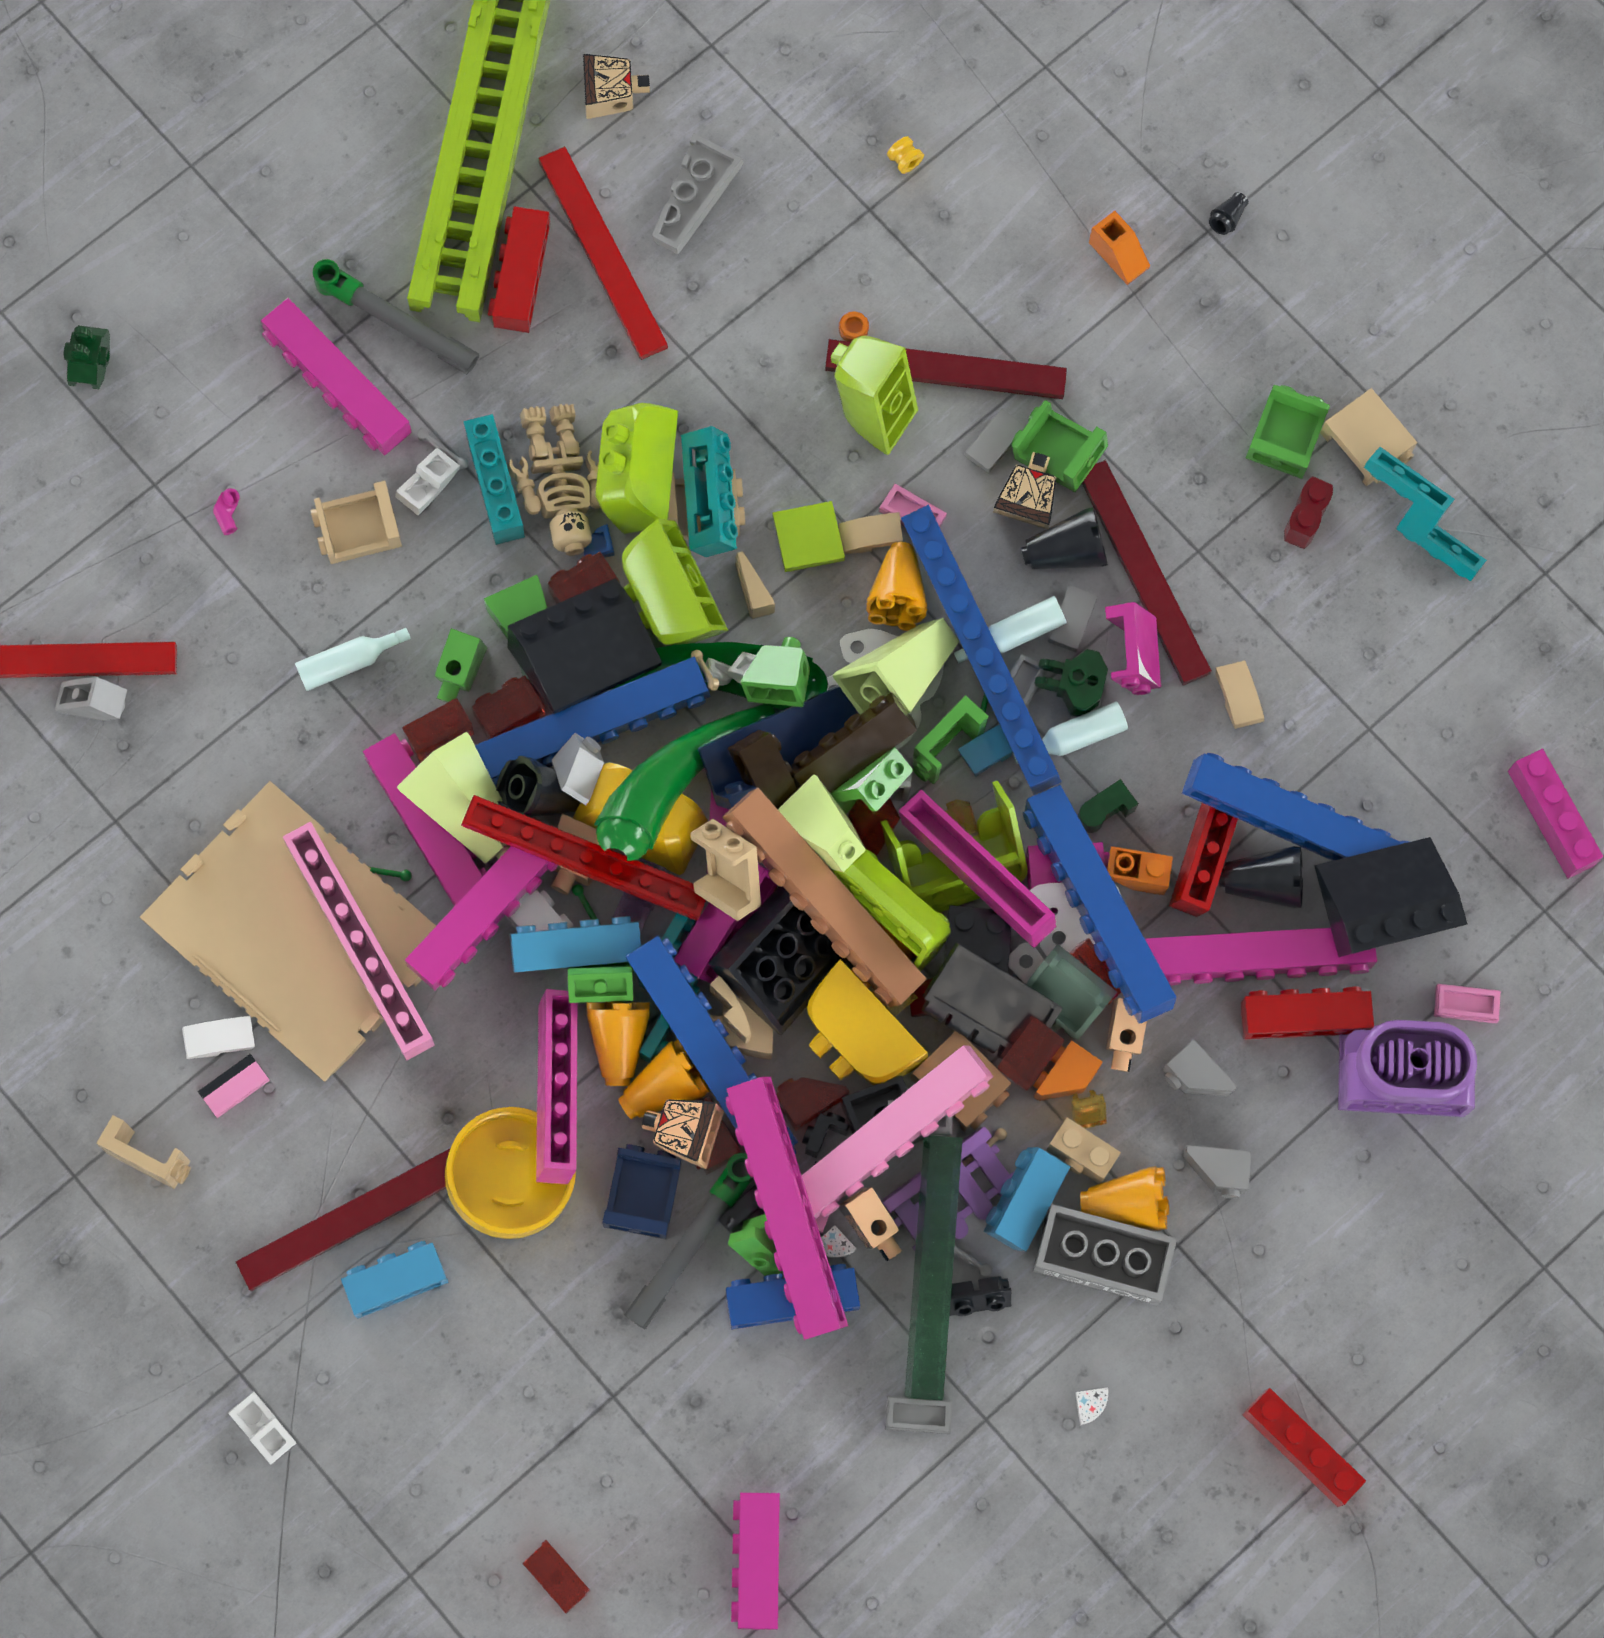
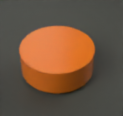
(853, 325)

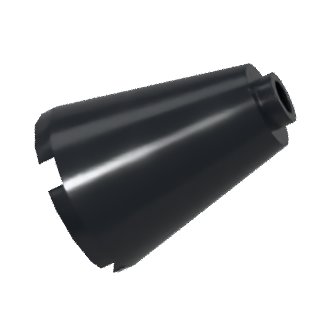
(1067, 544)
(533, 789)
(1267, 877)

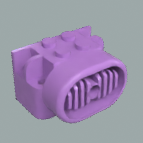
(1382, 1079)

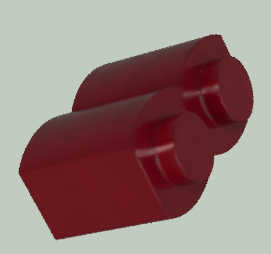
(1308, 512)

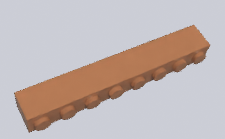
(824, 899)

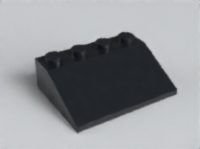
(583, 646)
(1388, 896)
(776, 961)

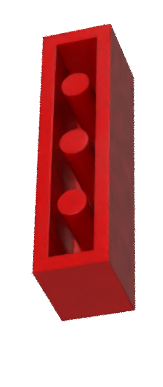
(520, 269)
(1203, 861)
(1306, 1013)
(1304, 1447)

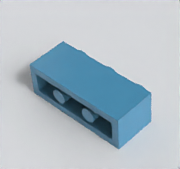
(1026, 1198)
(394, 1279)

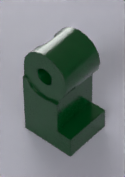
(1105, 805)

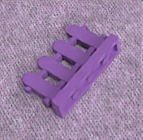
(974, 1197)

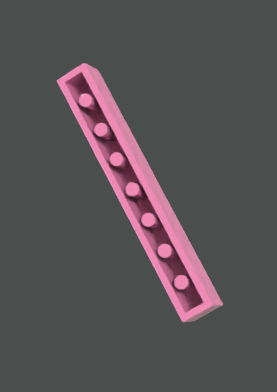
(358, 941)
(895, 1130)

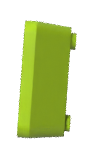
(935, 881)
(896, 907)

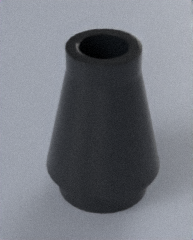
(1227, 215)

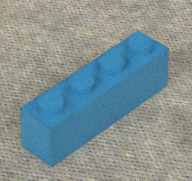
(573, 946)

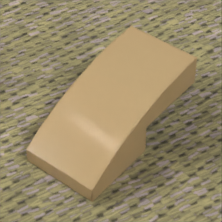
(870, 532)
(1240, 694)
(735, 1017)

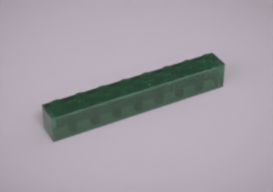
(933, 1268)

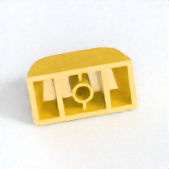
(674, 842)
(860, 1030)

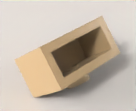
(1083, 1151)

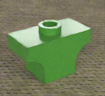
(755, 1245)

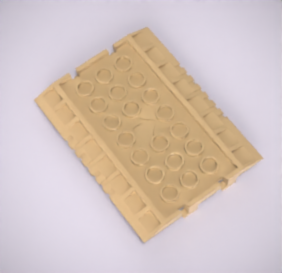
(267, 940)

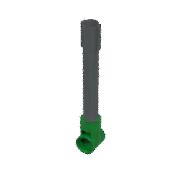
(351, 292)
(723, 1195)

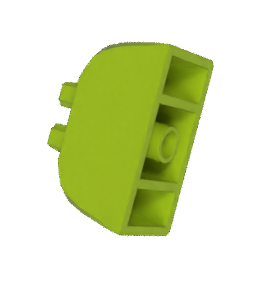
(875, 389)
(636, 465)
(670, 586)

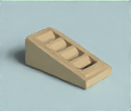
(756, 595)

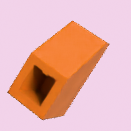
(1119, 247)
(1140, 870)
(1070, 1075)

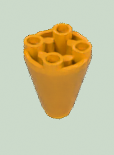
(898, 590)
(618, 1037)
(664, 1078)
(1130, 1199)

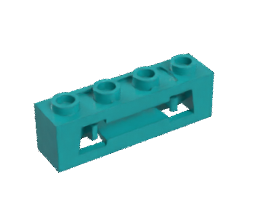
(494, 479)
(709, 491)

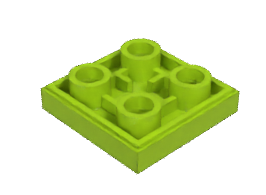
(808, 536)

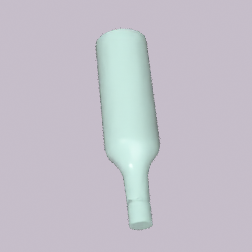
(1023, 626)
(346, 658)
(1085, 730)

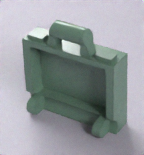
(1074, 988)

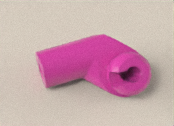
(225, 508)

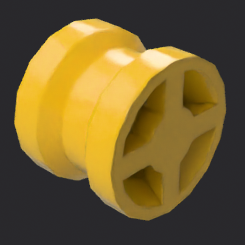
(905, 154)

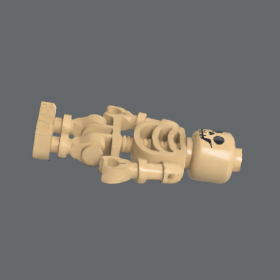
(571, 492)

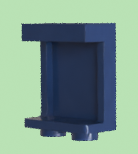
(642, 1192)

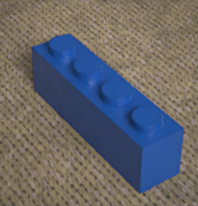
(767, 1304)

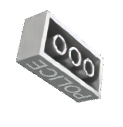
(1105, 1254)

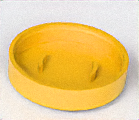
(494, 1176)

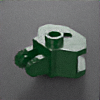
(87, 356)
(1075, 681)

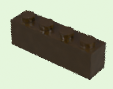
(856, 744)
(762, 766)

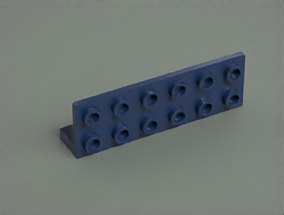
(796, 730)

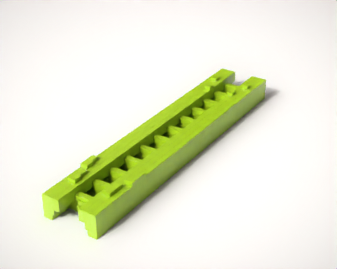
(500, 154)

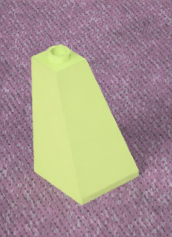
(899, 666)
(445, 788)
(823, 824)

